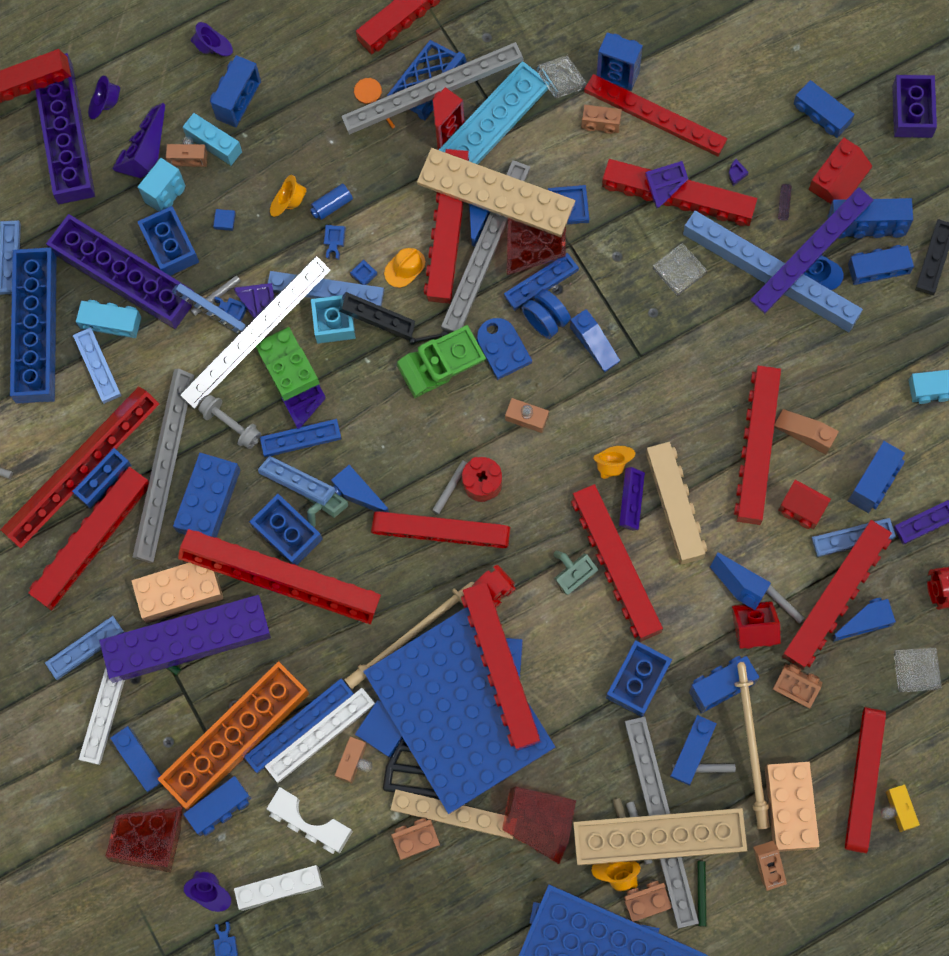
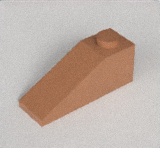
(807, 430)

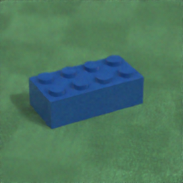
(880, 219)
(207, 495)

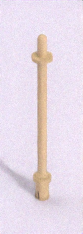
(358, 675)
(760, 806)

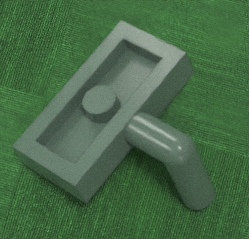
(333, 507)
(575, 572)

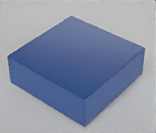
(224, 219)
(363, 273)

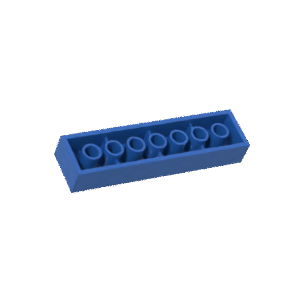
(33, 325)

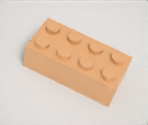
(176, 591)
(792, 806)

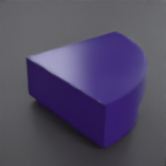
(737, 172)

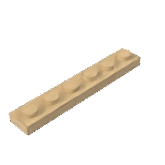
(464, 817)

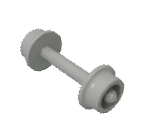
(211, 406)

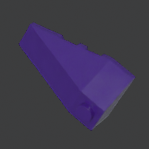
(145, 146)

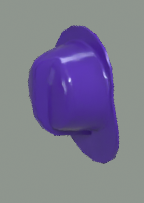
(210, 41)
(104, 97)
(206, 891)

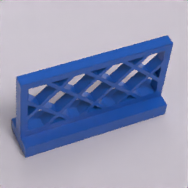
(425, 109)

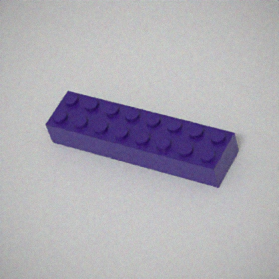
(65, 140)
(119, 270)
(184, 639)

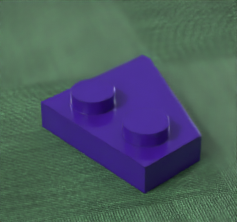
(666, 181)
(255, 297)
(304, 404)

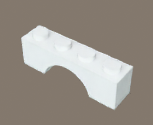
(286, 807)
(278, 887)

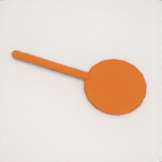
(369, 91)

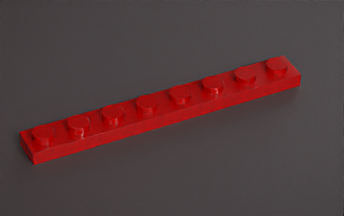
(655, 115)

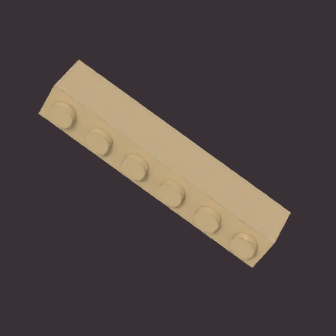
(675, 503)

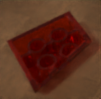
(531, 246)
(539, 821)
(146, 838)

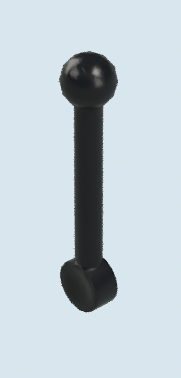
(412, 341)

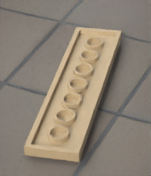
(496, 192)
(660, 836)

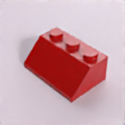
(447, 114)
(841, 172)

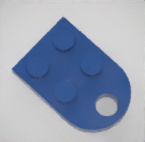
(502, 349)

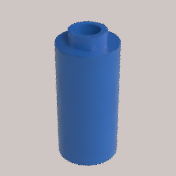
(330, 202)

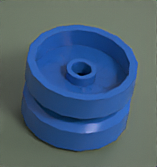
(546, 313)

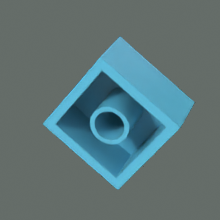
(162, 185)
(330, 323)

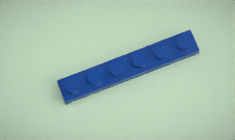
(298, 725)

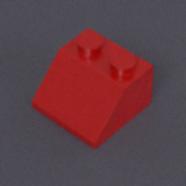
(804, 505)
(756, 626)

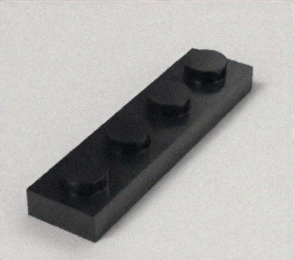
(934, 259)
(377, 316)

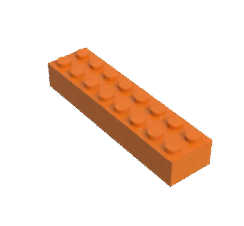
(233, 736)

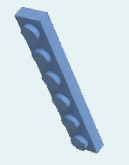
(329, 288)

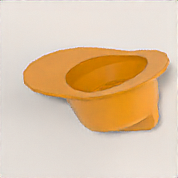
(288, 197)
(404, 267)
(613, 460)
(619, 874)

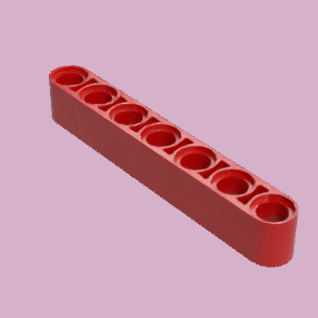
(440, 529)
(865, 780)

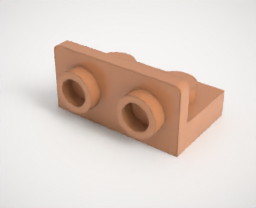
(601, 119)
(798, 685)
(415, 838)
(647, 902)

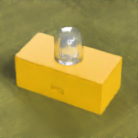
(900, 809)

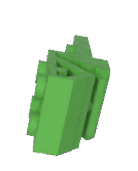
(440, 361)
(287, 364)

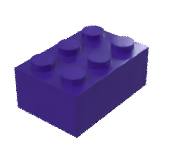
(914, 106)

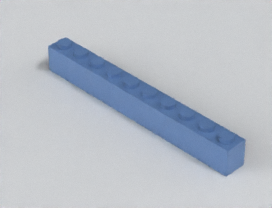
(765, 266)

